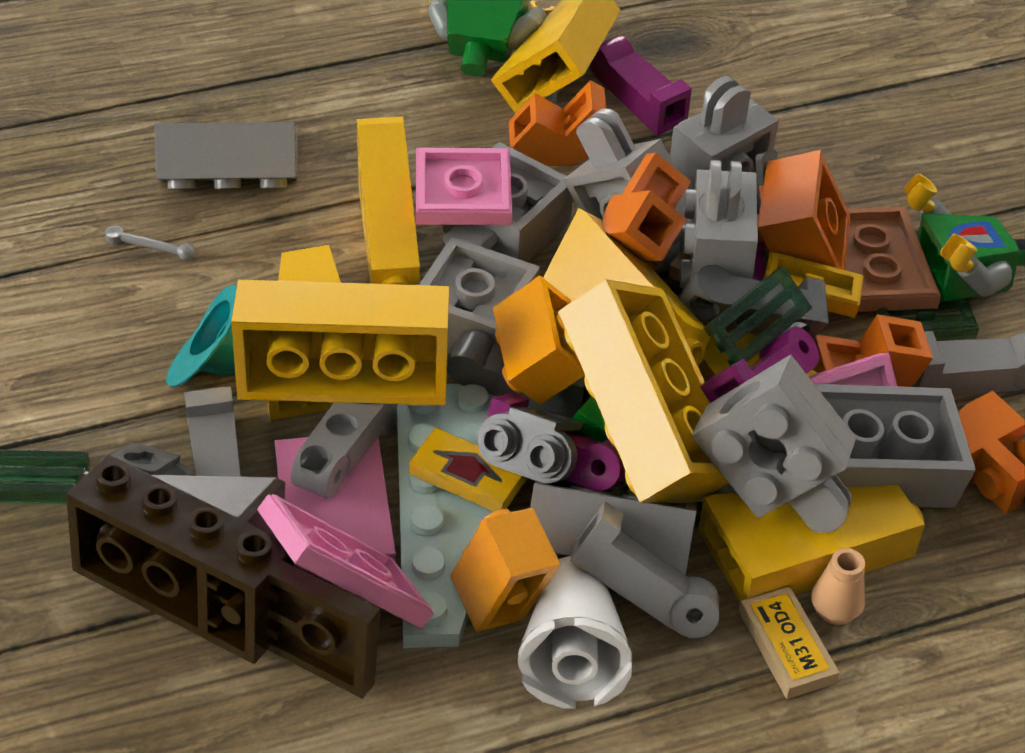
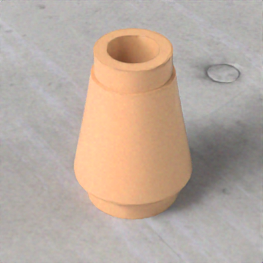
(841, 588)

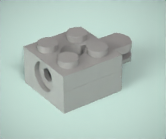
(725, 130)
(610, 163)
(538, 211)
(722, 222)
(476, 284)
(801, 439)

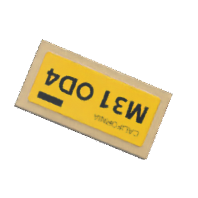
(788, 642)

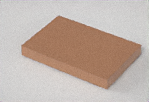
(891, 261)

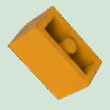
(534, 341)
(504, 568)

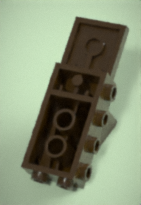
(217, 569)

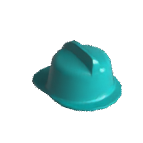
(210, 344)

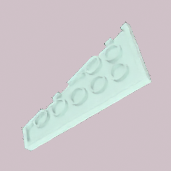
(435, 521)

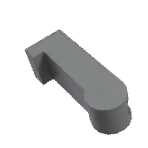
(975, 365)
(212, 432)
(339, 445)
(644, 578)

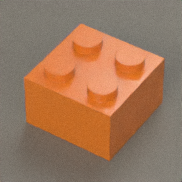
(803, 211)

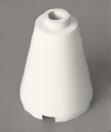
(574, 642)

